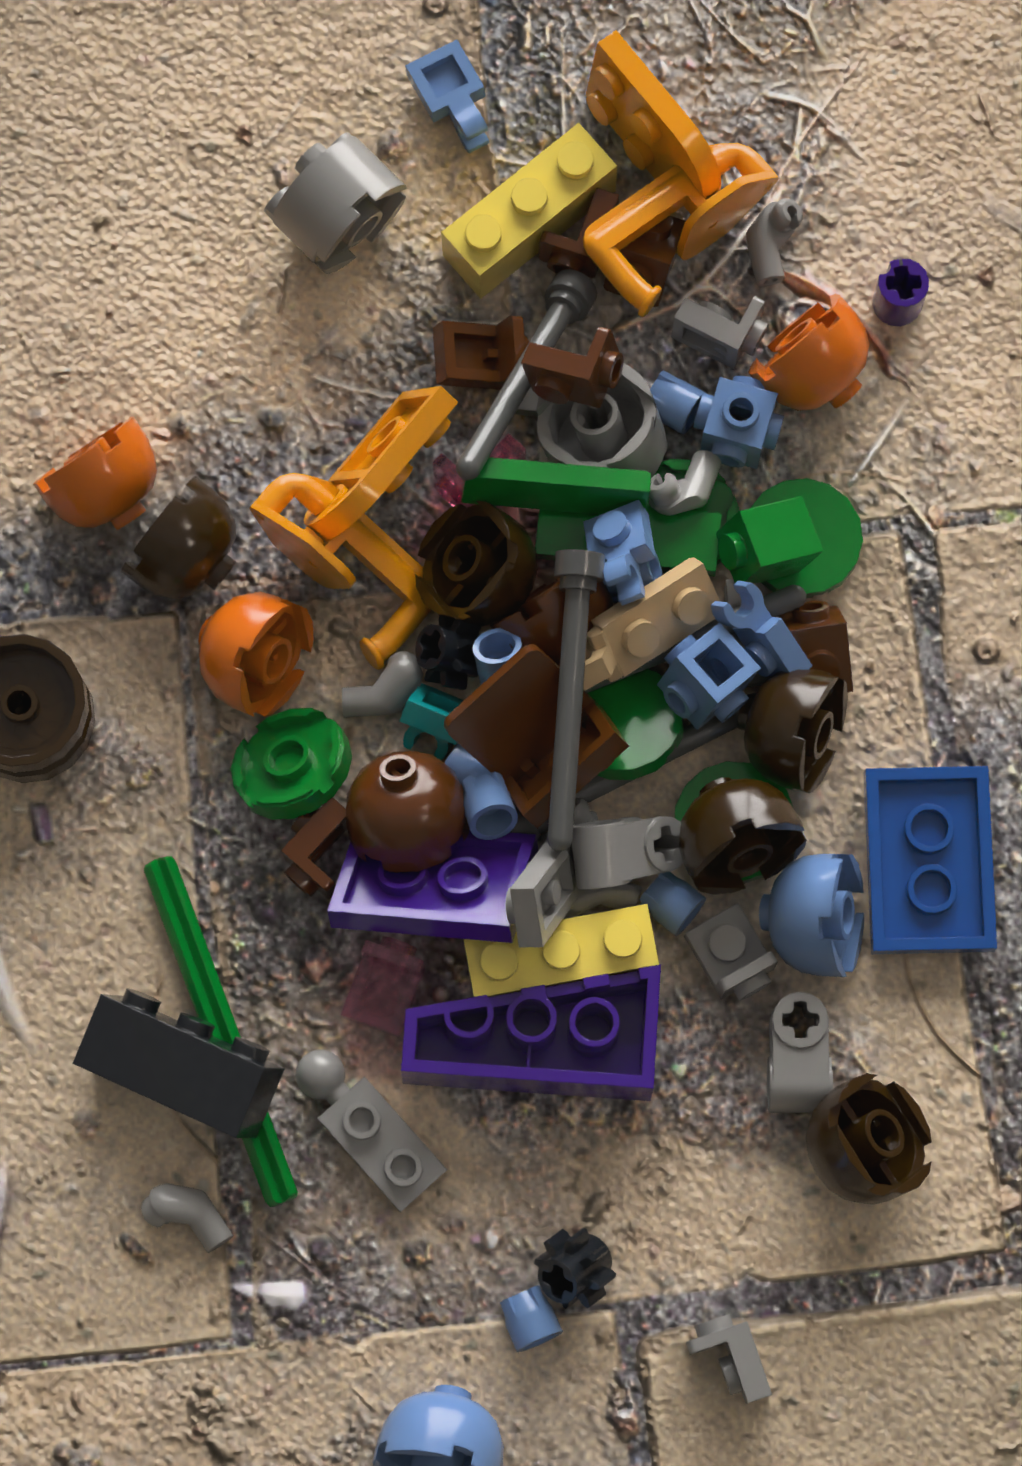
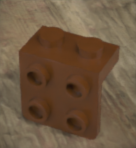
(512, 730)

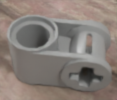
(624, 849)
(798, 1067)

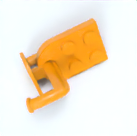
(680, 160)
(339, 517)

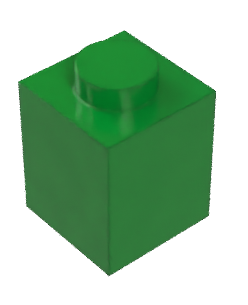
(769, 541)

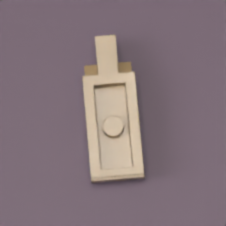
(645, 628)

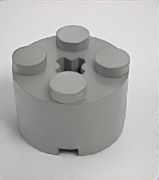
(336, 201)
(617, 435)

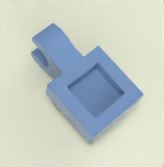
(450, 87)
(626, 542)
(763, 636)

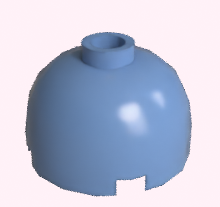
(815, 915)
(439, 1431)

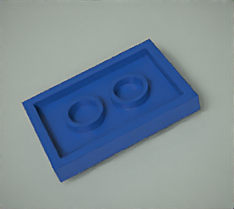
(930, 860)

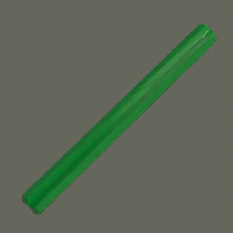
(212, 1006)

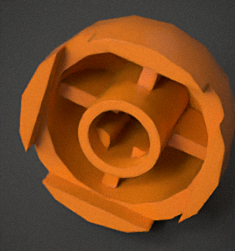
(816, 358)
(103, 479)
(252, 651)

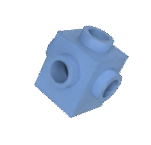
(733, 440)
(707, 677)

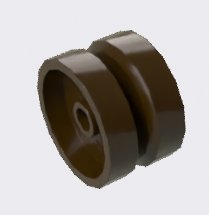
(60, 712)

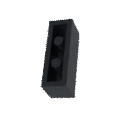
(180, 1063)

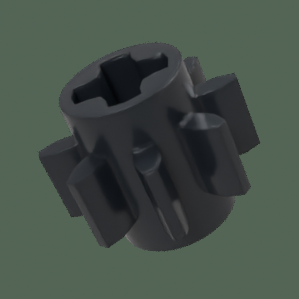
(448, 652)
(575, 1268)

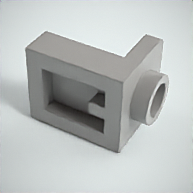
(713, 333)
(731, 954)
(742, 1366)

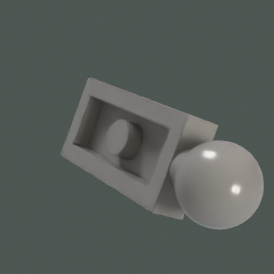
(542, 896)
(369, 1129)

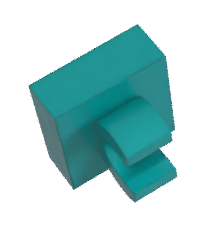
(426, 713)

